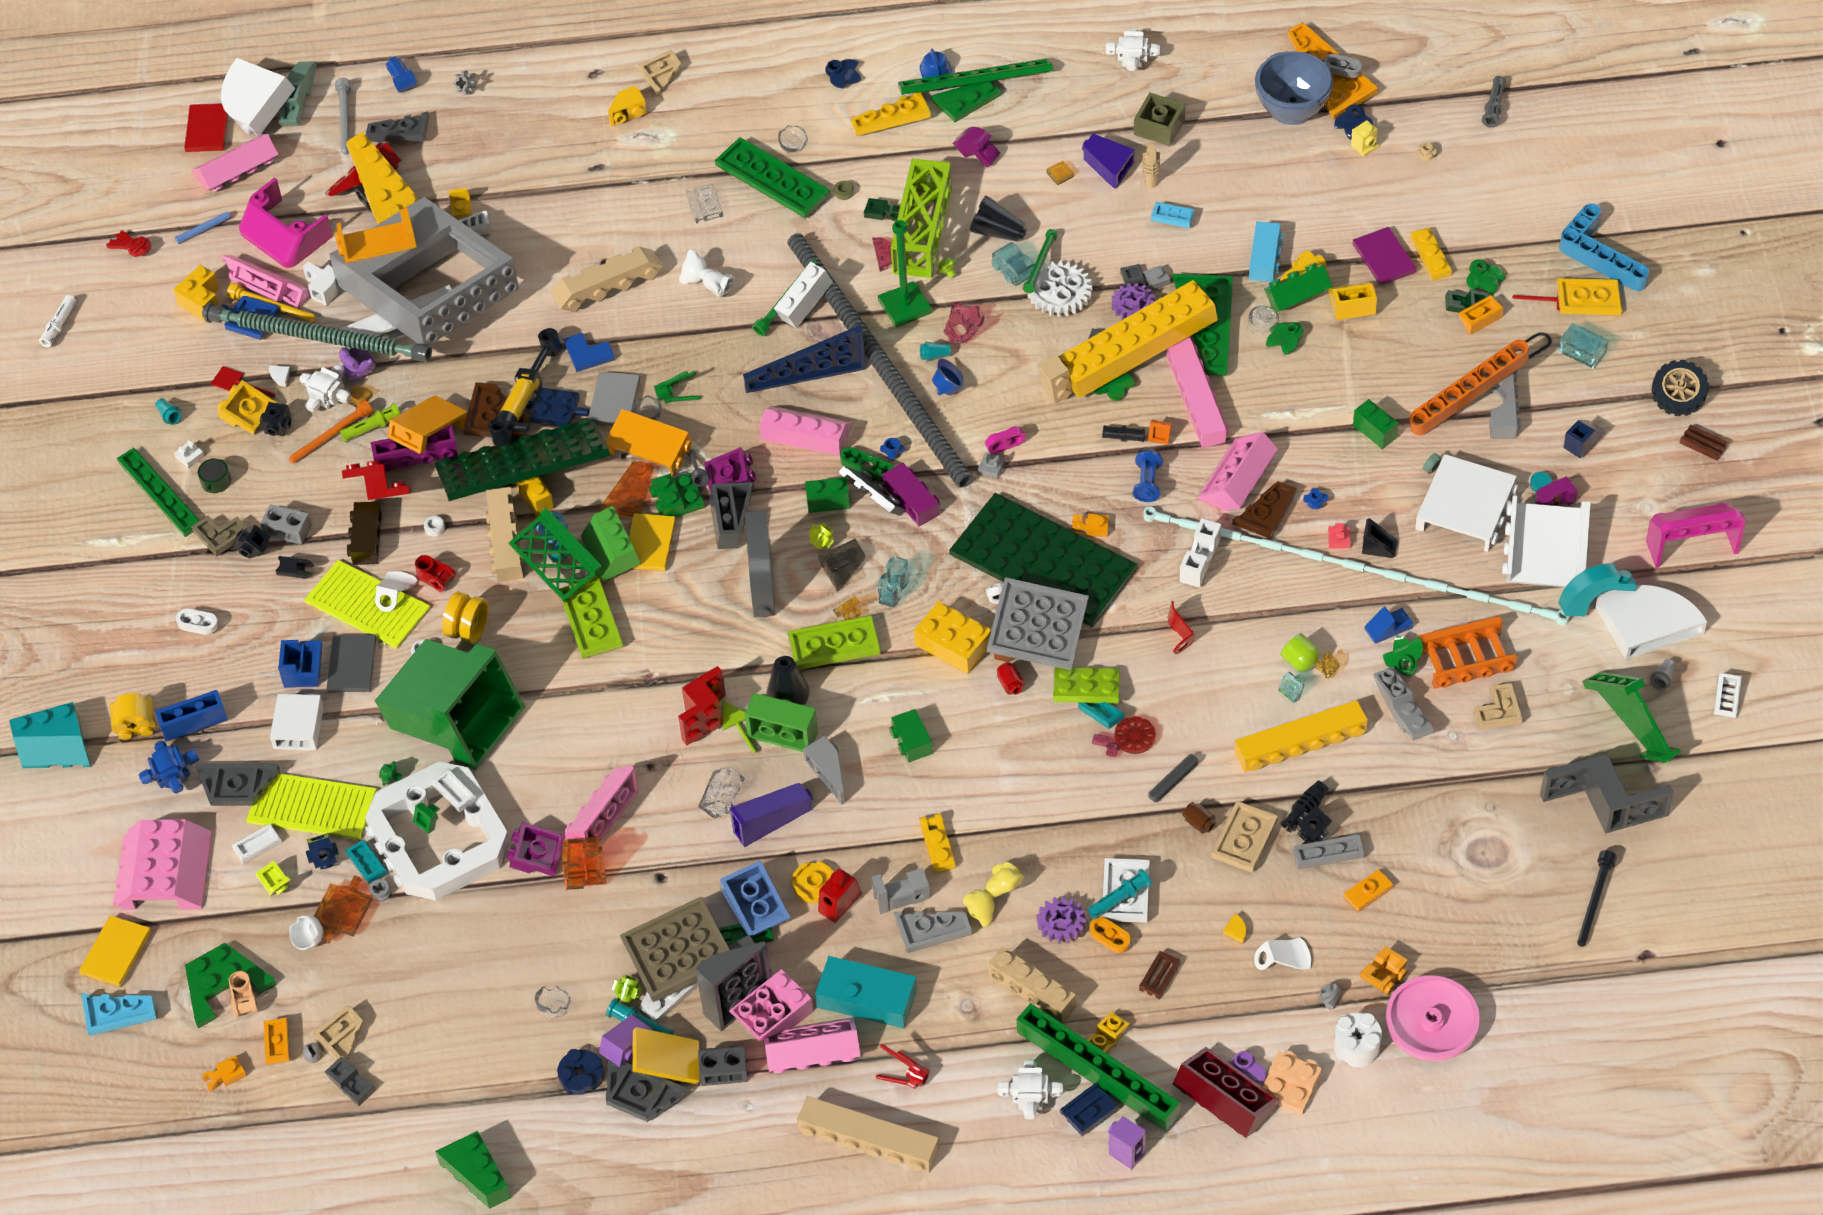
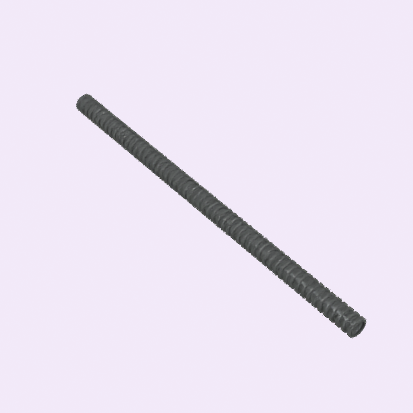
(887, 370)

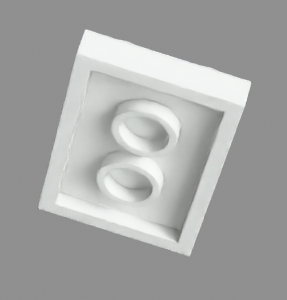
(1130, 909)

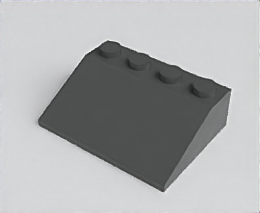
(729, 979)

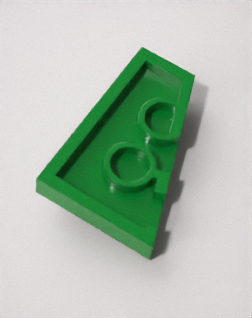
(966, 99)

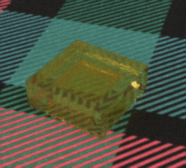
(1060, 172)
(359, 394)

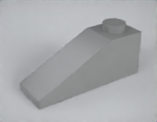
(824, 761)

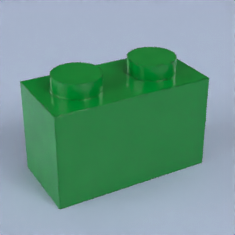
(1375, 424)
(827, 494)
(911, 735)

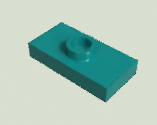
(1103, 713)
(366, 861)

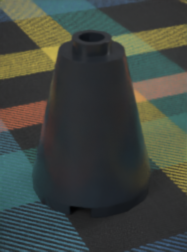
(997, 222)
(787, 682)

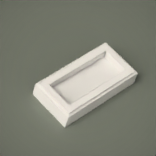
(454, 790)
(256, 843)

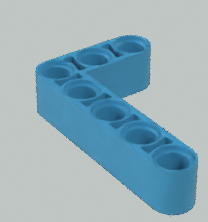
(1579, 245)

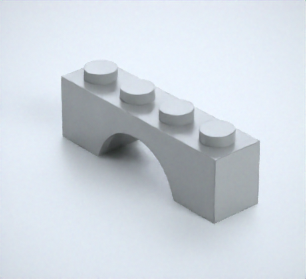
(1503, 419)

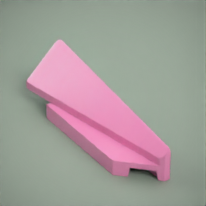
(266, 282)

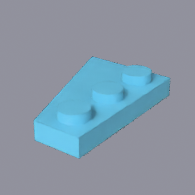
(112, 1013)

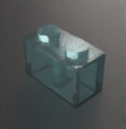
(1583, 345)

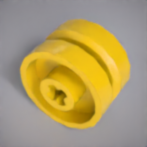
(465, 617)

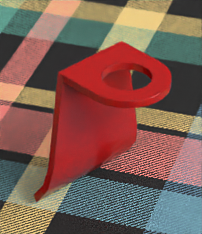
(1181, 628)

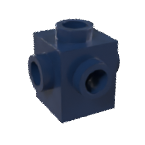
(319, 844)

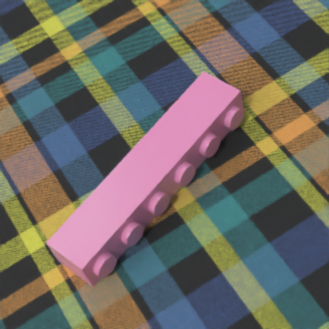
(1196, 393)

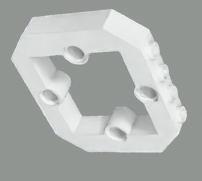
(445, 877)

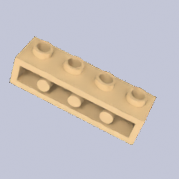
(1032, 985)

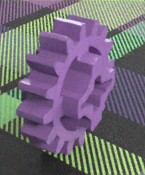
(1131, 300)
(1061, 919)

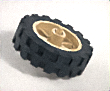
(1682, 369)

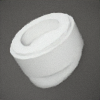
(993, 590)

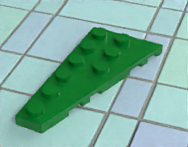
(1214, 339)

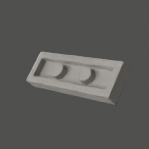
(1328, 851)

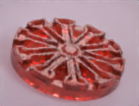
(1135, 735)

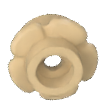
(1426, 151)

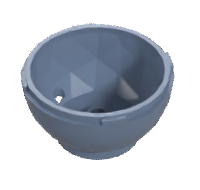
(1296, 86)

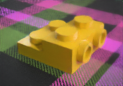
(244, 407)

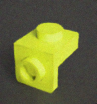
(273, 879)

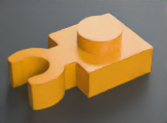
(226, 1071)

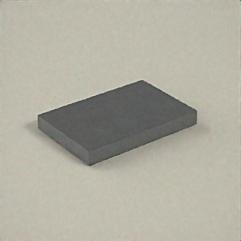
(351, 663)

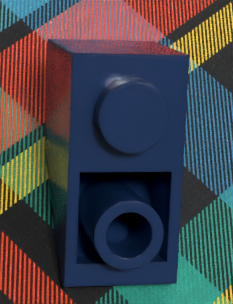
(1582, 437)

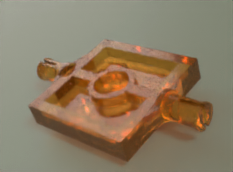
(342, 909)

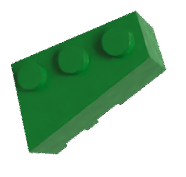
(475, 1168)

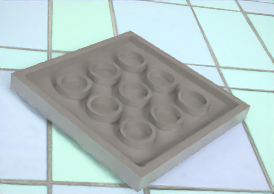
(1037, 623)

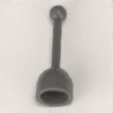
(699, 475)

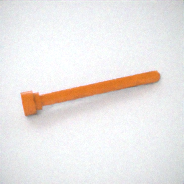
(363, 410)

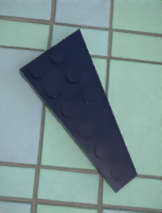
(824, 359)

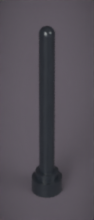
(1606, 861)

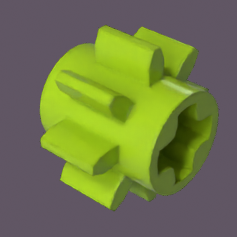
(627, 988)

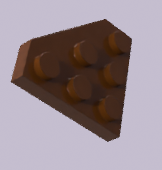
(484, 407)

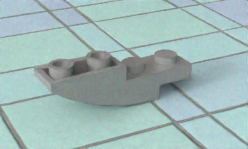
(1401, 704)

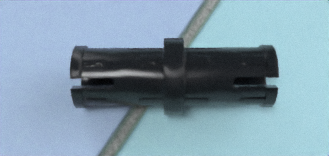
(1109, 432)

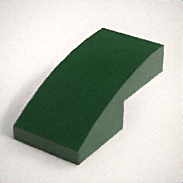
(1459, 301)

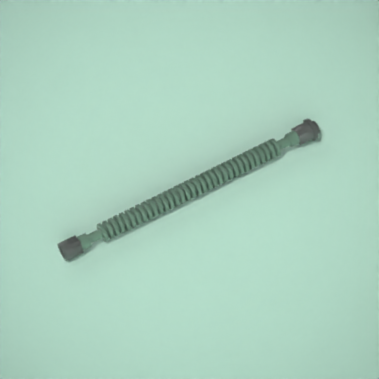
(316, 332)

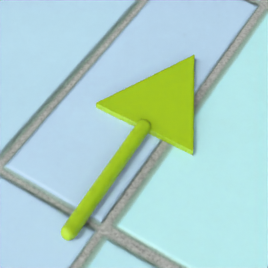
(733, 716)

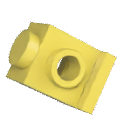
(1364, 138)

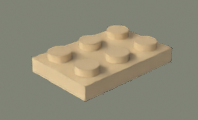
(1244, 836)

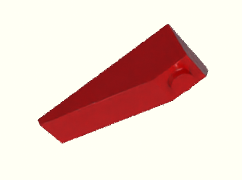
(353, 180)

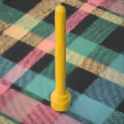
(236, 292)

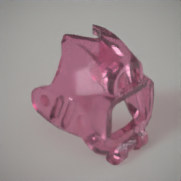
(967, 316)

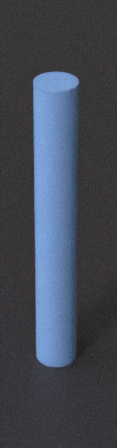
(202, 227)

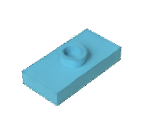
(1172, 215)

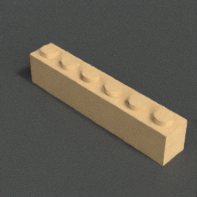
(868, 1134)

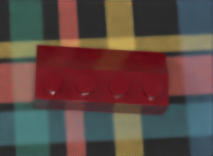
(1225, 1091)

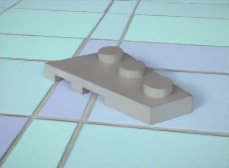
(928, 930)

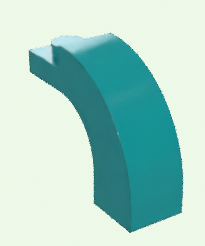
(1589, 584)

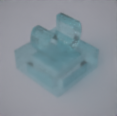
(1292, 686)

